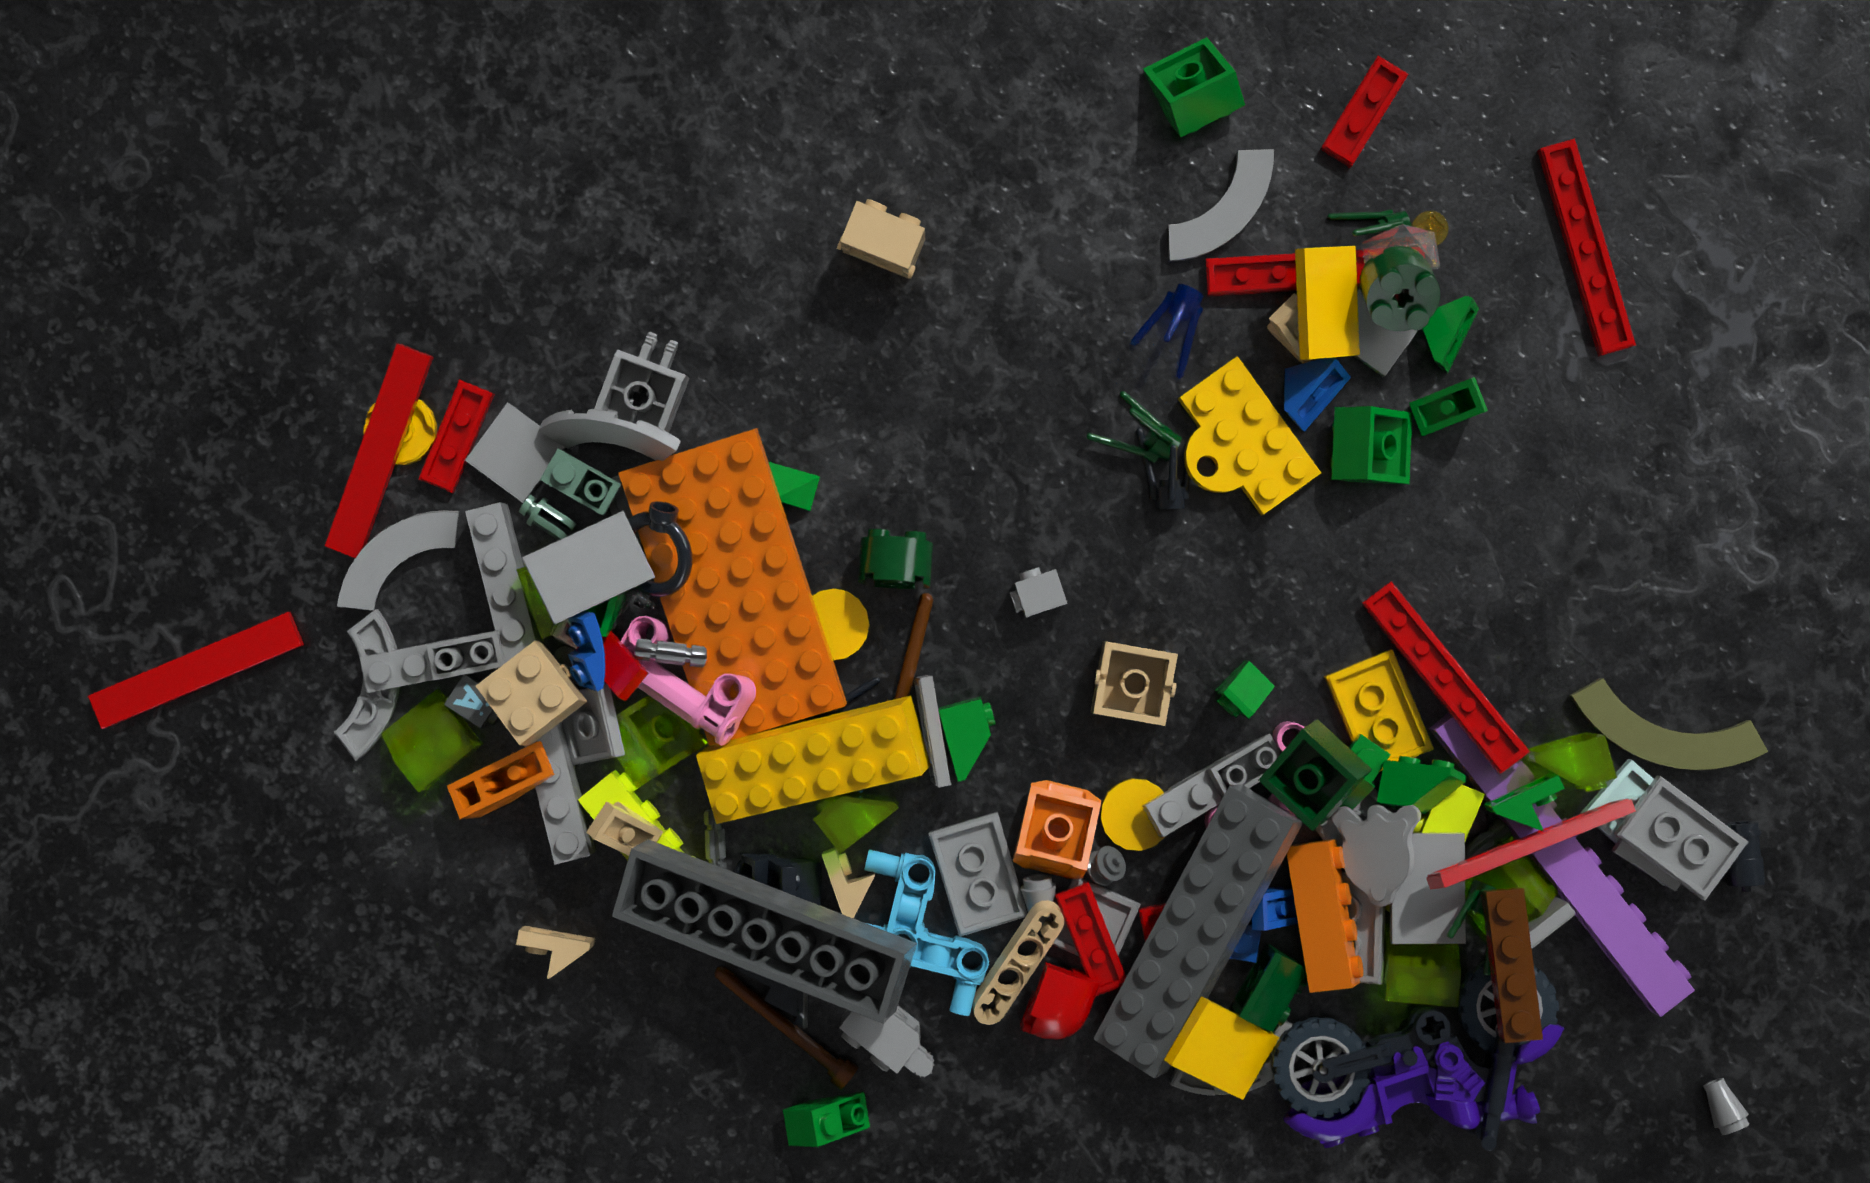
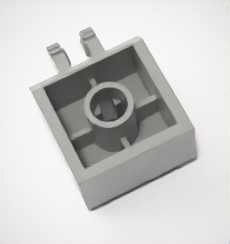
(632, 375)
(891, 1043)

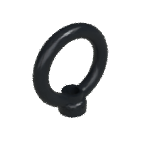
(662, 519)

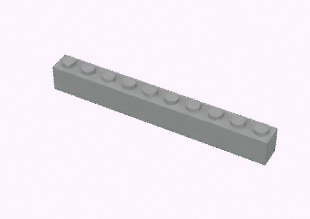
(512, 616)

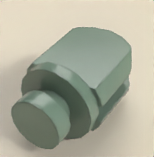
(535, 509)

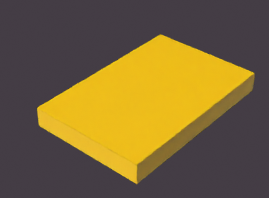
(1327, 302)
(1379, 706)
(1221, 1048)

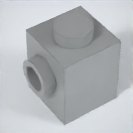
(1037, 592)

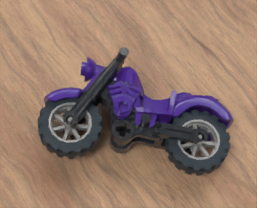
(1371, 1079)

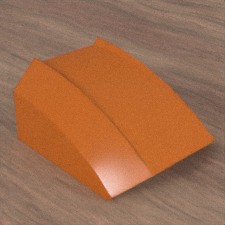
(1057, 829)

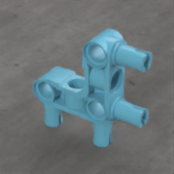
(932, 951)

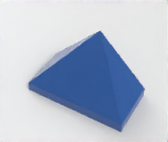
(1311, 388)

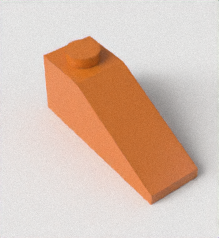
(500, 782)

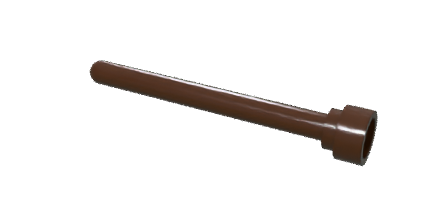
(914, 646)
(838, 1069)

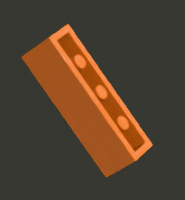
(1324, 916)

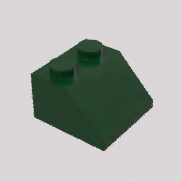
(1269, 988)

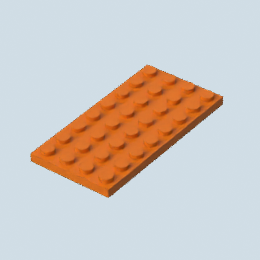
(745, 580)

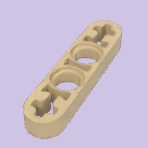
(1021, 964)

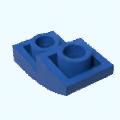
(589, 658)

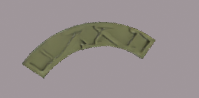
(1661, 745)

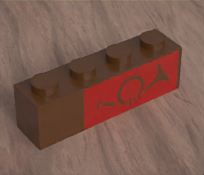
(1511, 965)

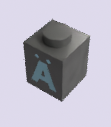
(470, 703)

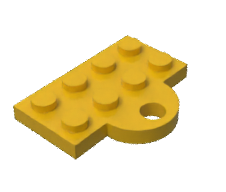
(1243, 439)

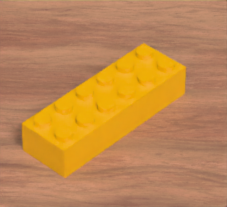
(814, 760)

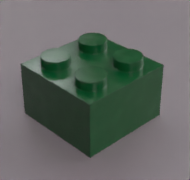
(1315, 774)

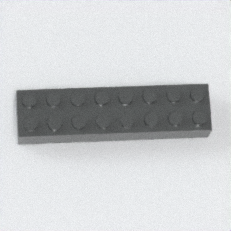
(1198, 927)
(764, 930)

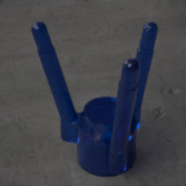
(1182, 304)

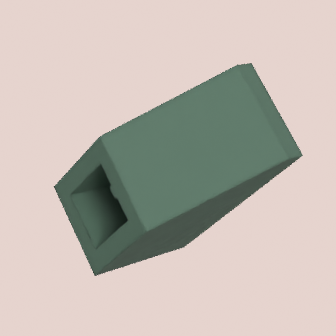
(580, 481)

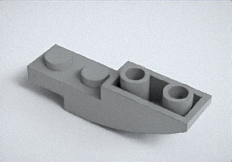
(432, 661)
(1208, 786)

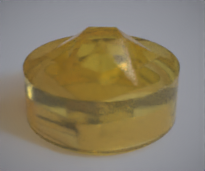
(1432, 222)

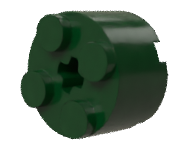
(1399, 289)
(895, 560)

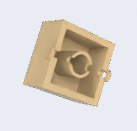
(883, 238)
(1134, 683)
(531, 693)

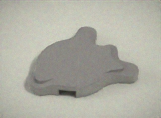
(1378, 850)

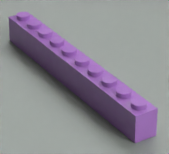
(1580, 882)

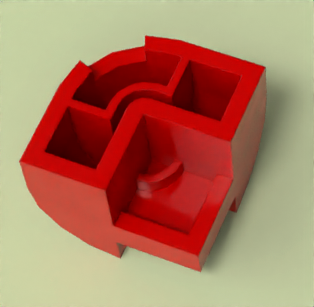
(1059, 1003)

